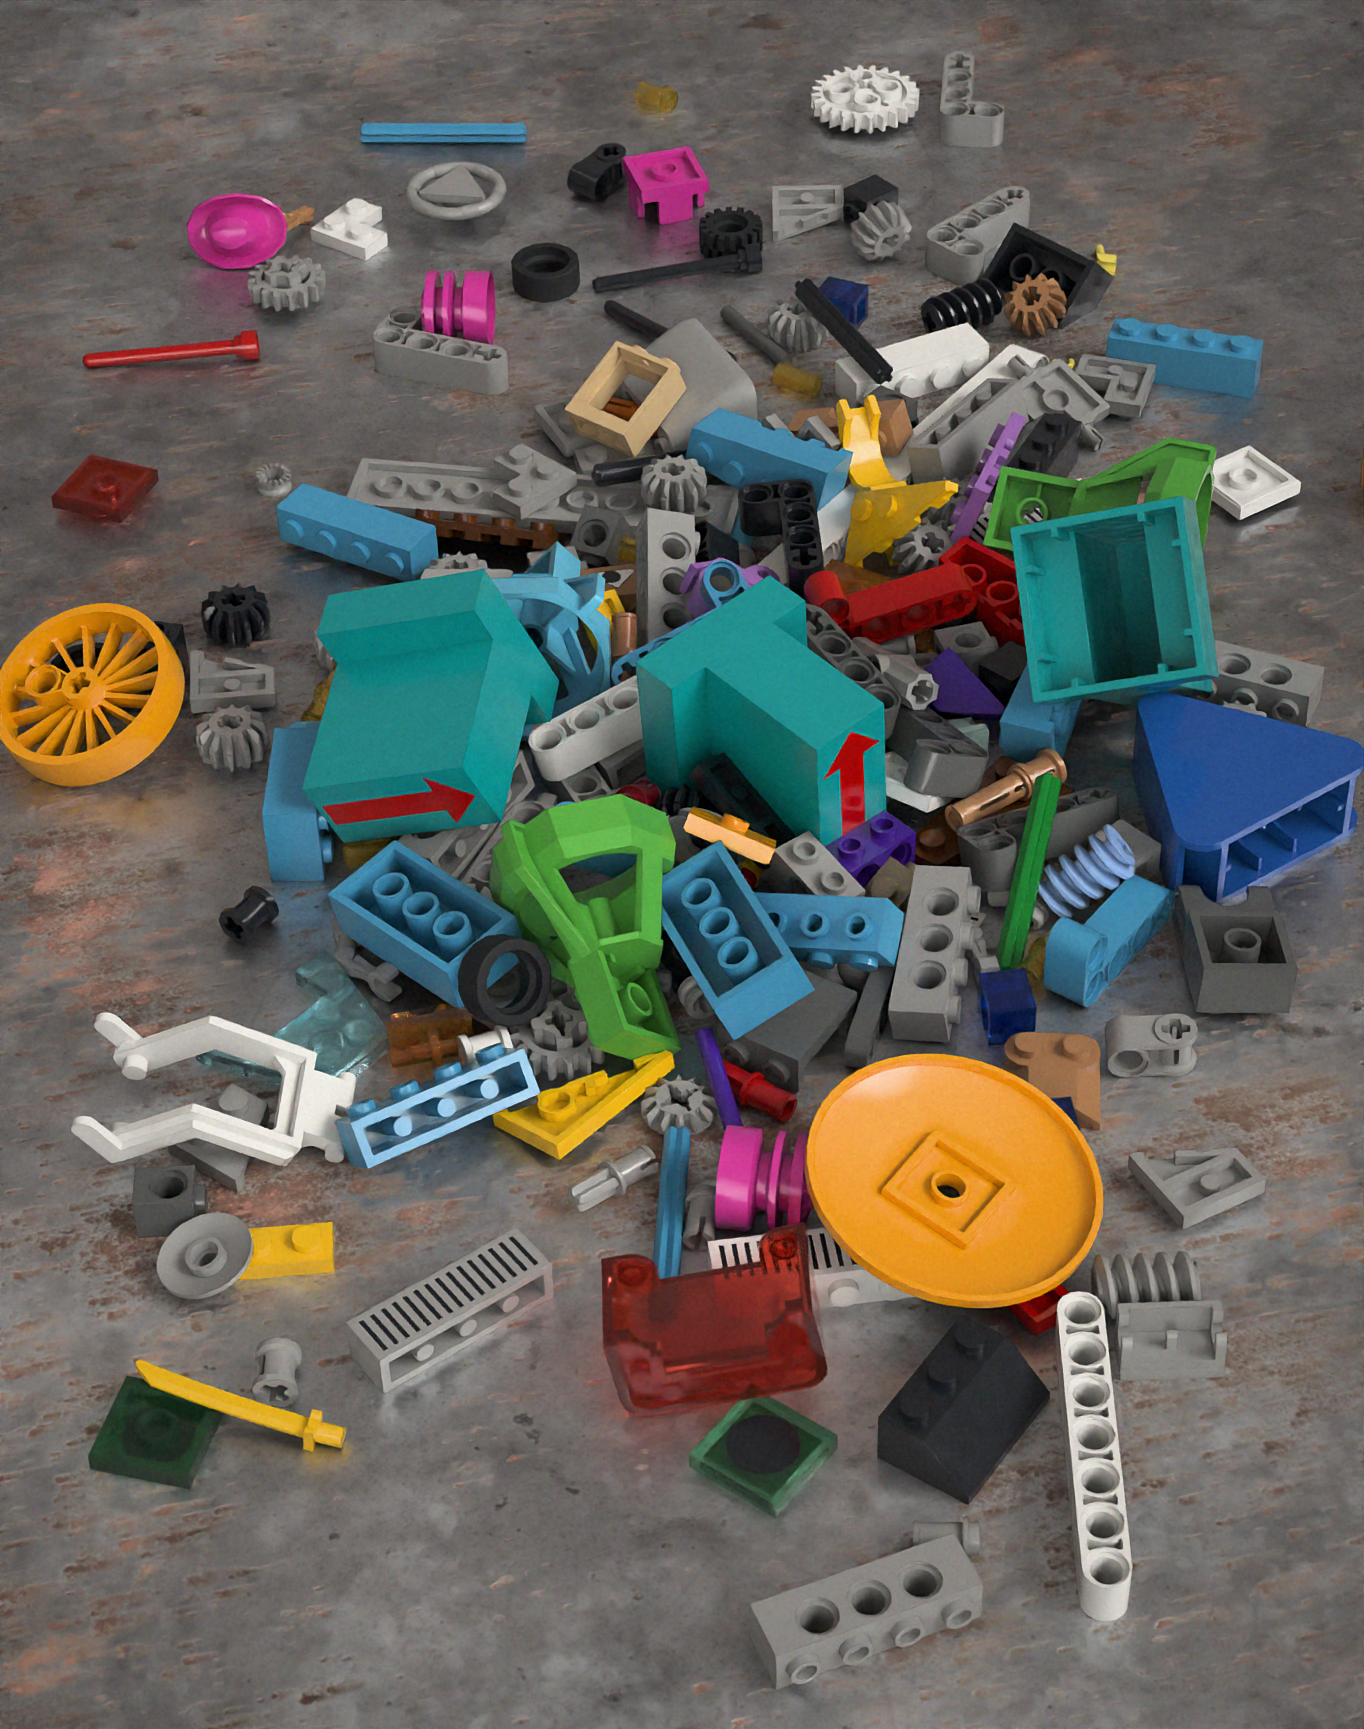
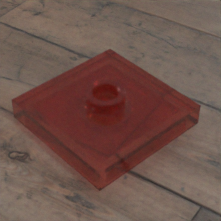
(105, 488)

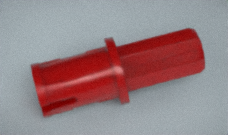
(760, 1094)

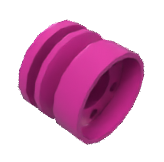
(460, 308)
(760, 1180)

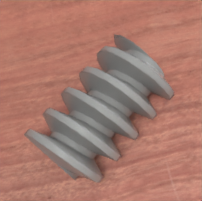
(1144, 1281)

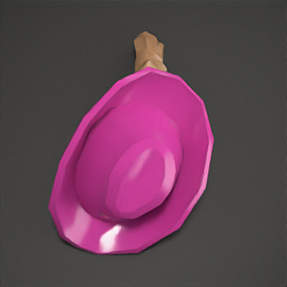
(241, 229)

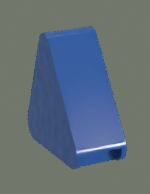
(1238, 792)

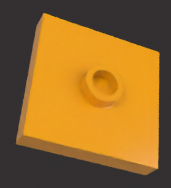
(732, 833)

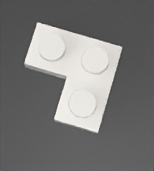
(351, 230)

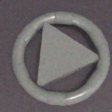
(456, 190)

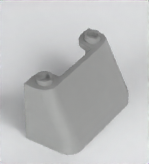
(710, 378)

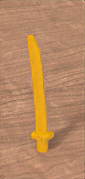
(308, 1428)

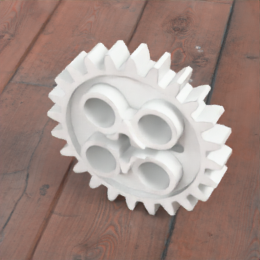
(865, 99)

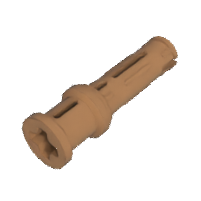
(1015, 786)

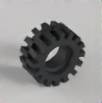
(728, 231)

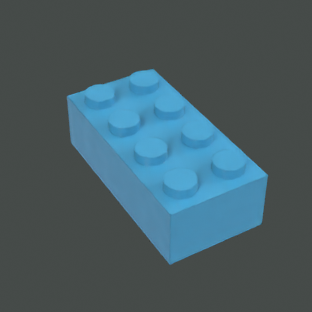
(420, 919)
(729, 941)

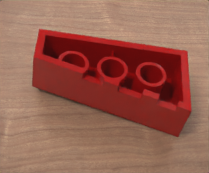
(995, 587)

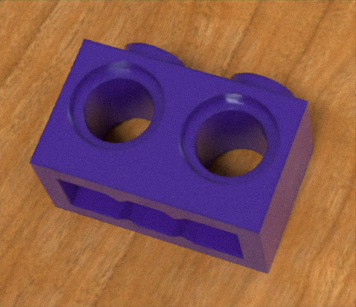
(871, 844)

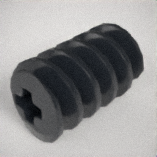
(970, 303)

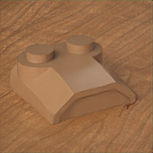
(1059, 1068)

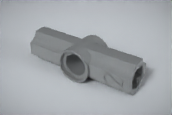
(911, 682)

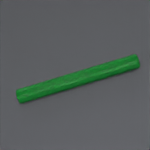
(1028, 872)

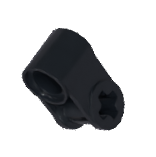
(599, 173)

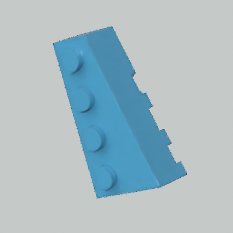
(747, 453)
(1035, 726)

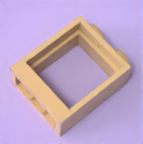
(620, 361)

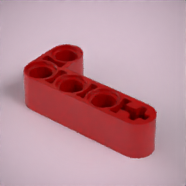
(894, 606)

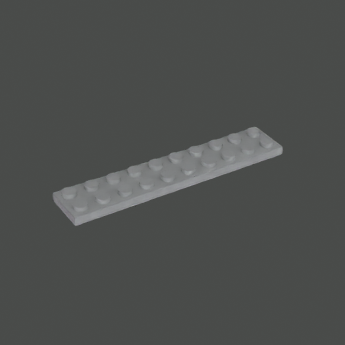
(469, 490)

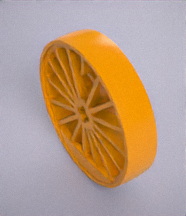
(88, 694)

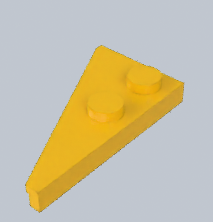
(889, 514)
(582, 1106)

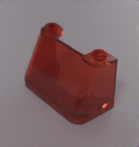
(714, 1330)

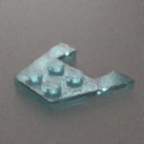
(336, 1027)

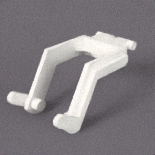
(304, 1111)

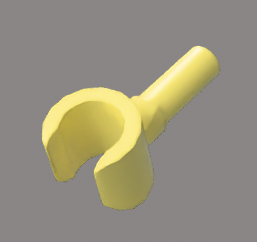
(1106, 261)

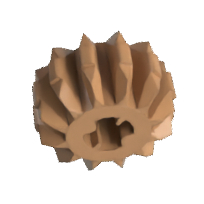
(1035, 305)

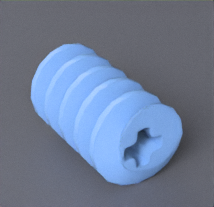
(1088, 874)

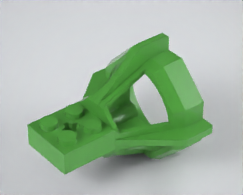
(1172, 466)
(603, 936)

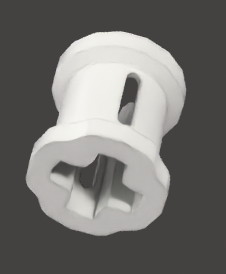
(470, 1045)

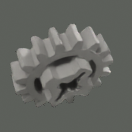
(286, 283)
(557, 1039)

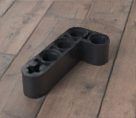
(788, 511)

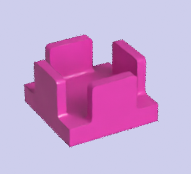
(669, 178)

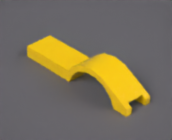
(860, 435)

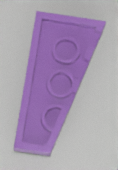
(980, 486)

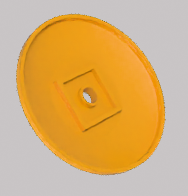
(953, 1121)

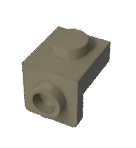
(892, 882)

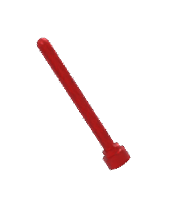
(242, 345)

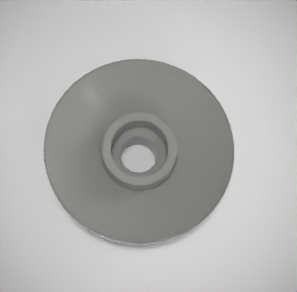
(204, 1255)

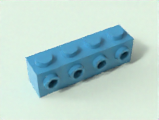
(1190, 356)
(357, 532)
(837, 928)
(436, 1107)

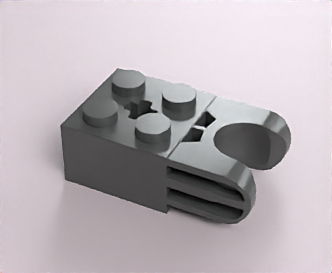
(1234, 954)

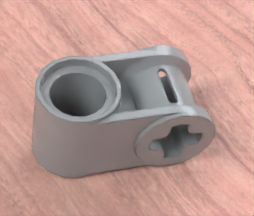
(1146, 1047)

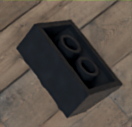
(1032, 254)
(1046, 447)
(961, 1410)

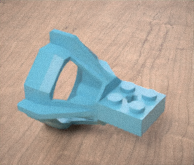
(548, 606)

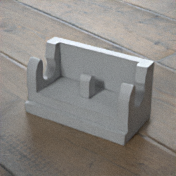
(1170, 1340)

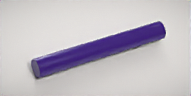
(717, 1077)

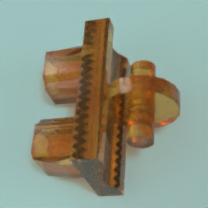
(427, 1036)

